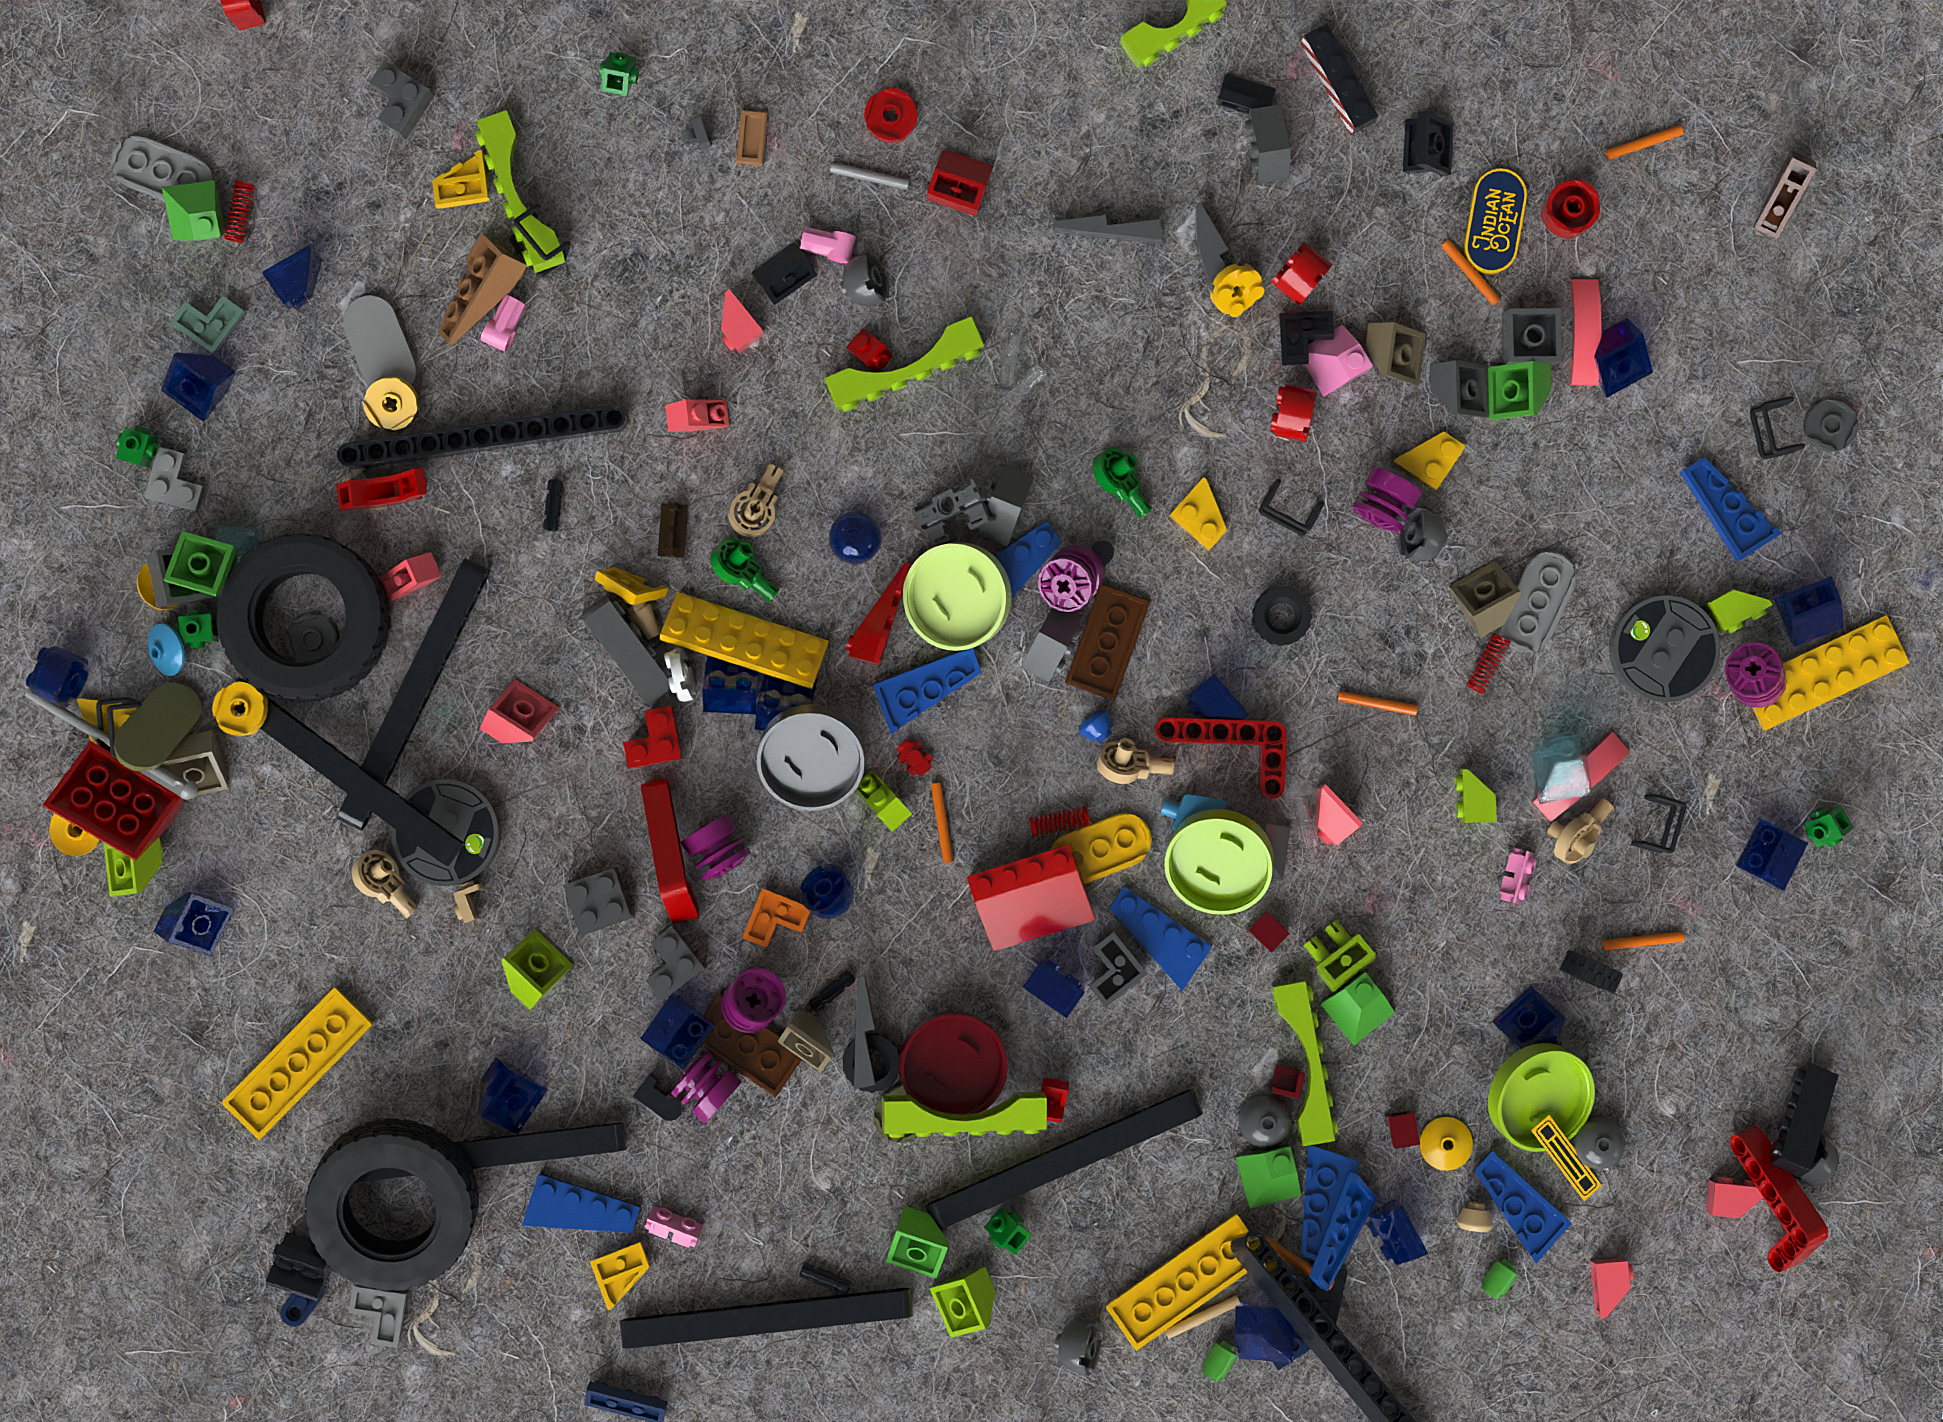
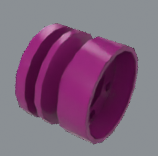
(1388, 496)
(1079, 567)
(1767, 684)
(716, 847)
(766, 996)
(706, 1087)

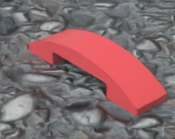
(1586, 330)
(1600, 761)

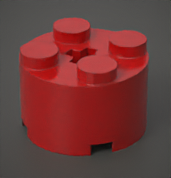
(1585, 212)
(1301, 273)
(1294, 413)

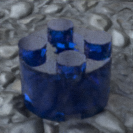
(58, 675)

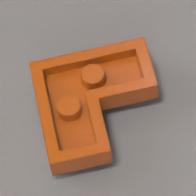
(769, 911)

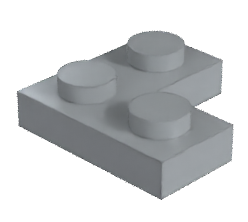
(166, 485)
(386, 1307)

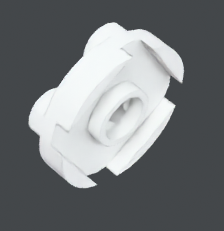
(682, 677)

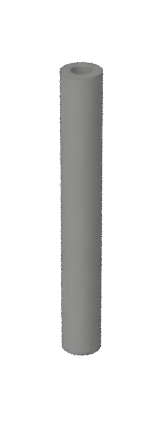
(868, 175)

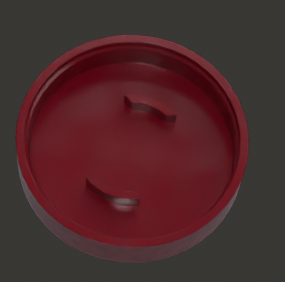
(953, 1063)

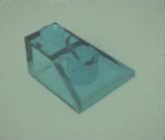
(1561, 769)

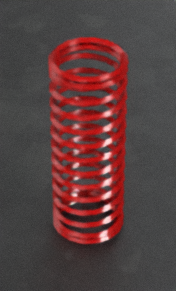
(248, 187)
(1500, 639)
(1084, 818)

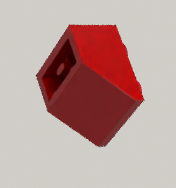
(959, 182)

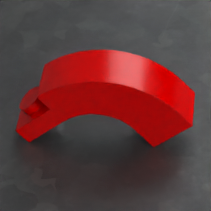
(382, 491)

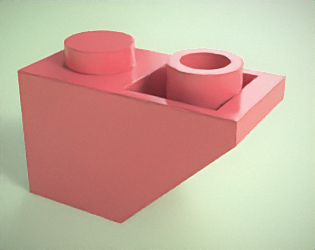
(696, 415)
(1731, 1198)

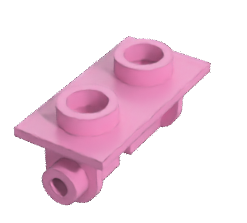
(1517, 886)
(663, 1220)

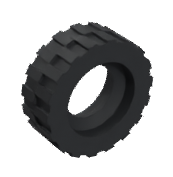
(1261, 616)
(1591, 971)
(888, 1049)

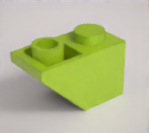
(1734, 607)
(882, 800)
(1476, 800)

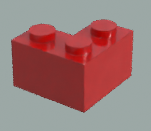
(661, 745)

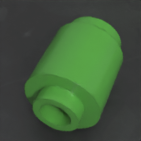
(1499, 1278)
(1219, 1360)

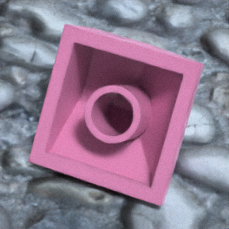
(1336, 361)

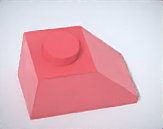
(738, 325)
(410, 576)
(1610, 1283)

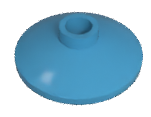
(166, 649)

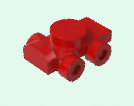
(910, 752)

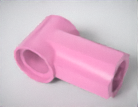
(836, 245)
(501, 330)

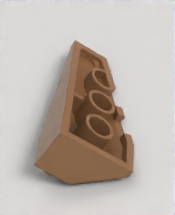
(488, 279)

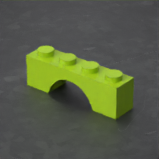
(1146, 42)

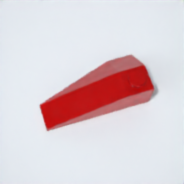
(874, 631)

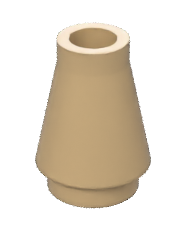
(644, 619)

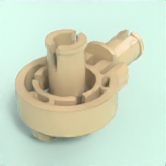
(755, 506)
(1130, 762)
(1580, 835)
(382, 880)

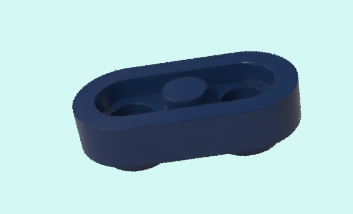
(304, 1304)

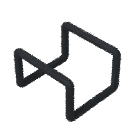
(565, 246)
(1775, 452)
(1265, 506)
(129, 703)
(1671, 803)

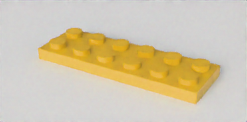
(744, 640)
(1835, 670)
(297, 1063)
(1179, 1285)

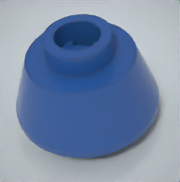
(1097, 726)

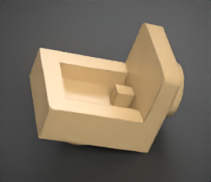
(464, 908)

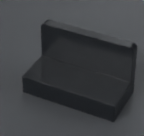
(1244, 94)
(784, 273)

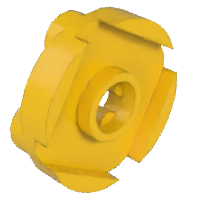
(1236, 302)
(406, 404)
(254, 714)

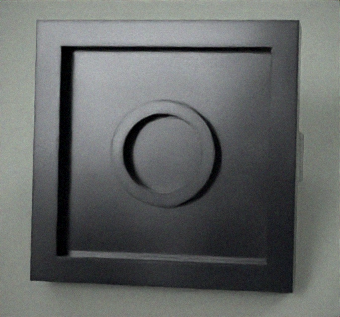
(1428, 144)
(298, 1267)

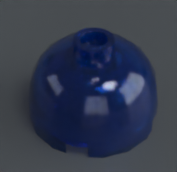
(855, 538)
(827, 892)

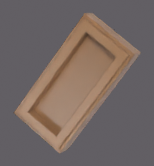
(752, 137)

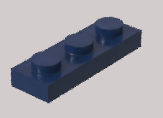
(625, 1402)

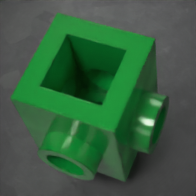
(618, 73)
(137, 446)
(206, 629)
(1828, 826)
(1008, 1230)

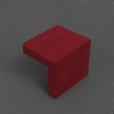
(1268, 932)
(1287, 1081)
(1403, 1129)

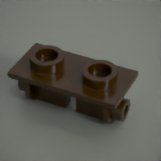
(672, 530)

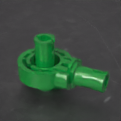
(1120, 478)
(741, 567)

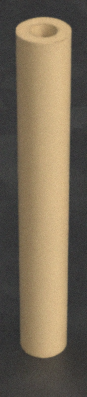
(1202, 1317)

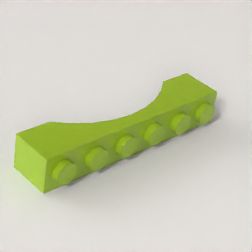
(500, 142)
(853, 386)
(1020, 1112)
(1314, 1117)

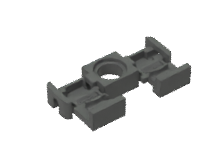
(964, 500)

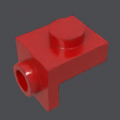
(869, 351)
(1056, 1094)

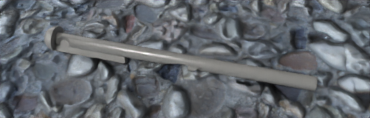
(184, 789)

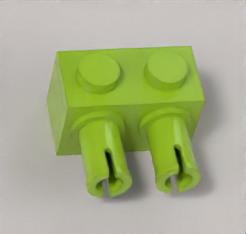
(1346, 962)

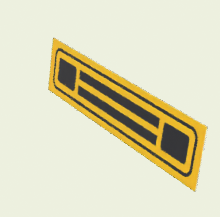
(1566, 1158)

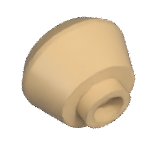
(1475, 1218)

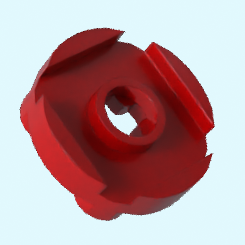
(883, 102)

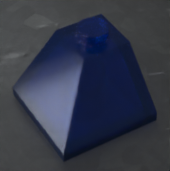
(295, 277)
(1621, 357)
(197, 382)
(1215, 701)
(194, 923)
(1530, 1021)
(508, 1095)
(1263, 1334)

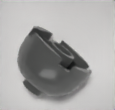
(863, 280)
(1423, 535)
(1265, 1121)
(1599, 1142)
(1823, 1166)
(1078, 1346)

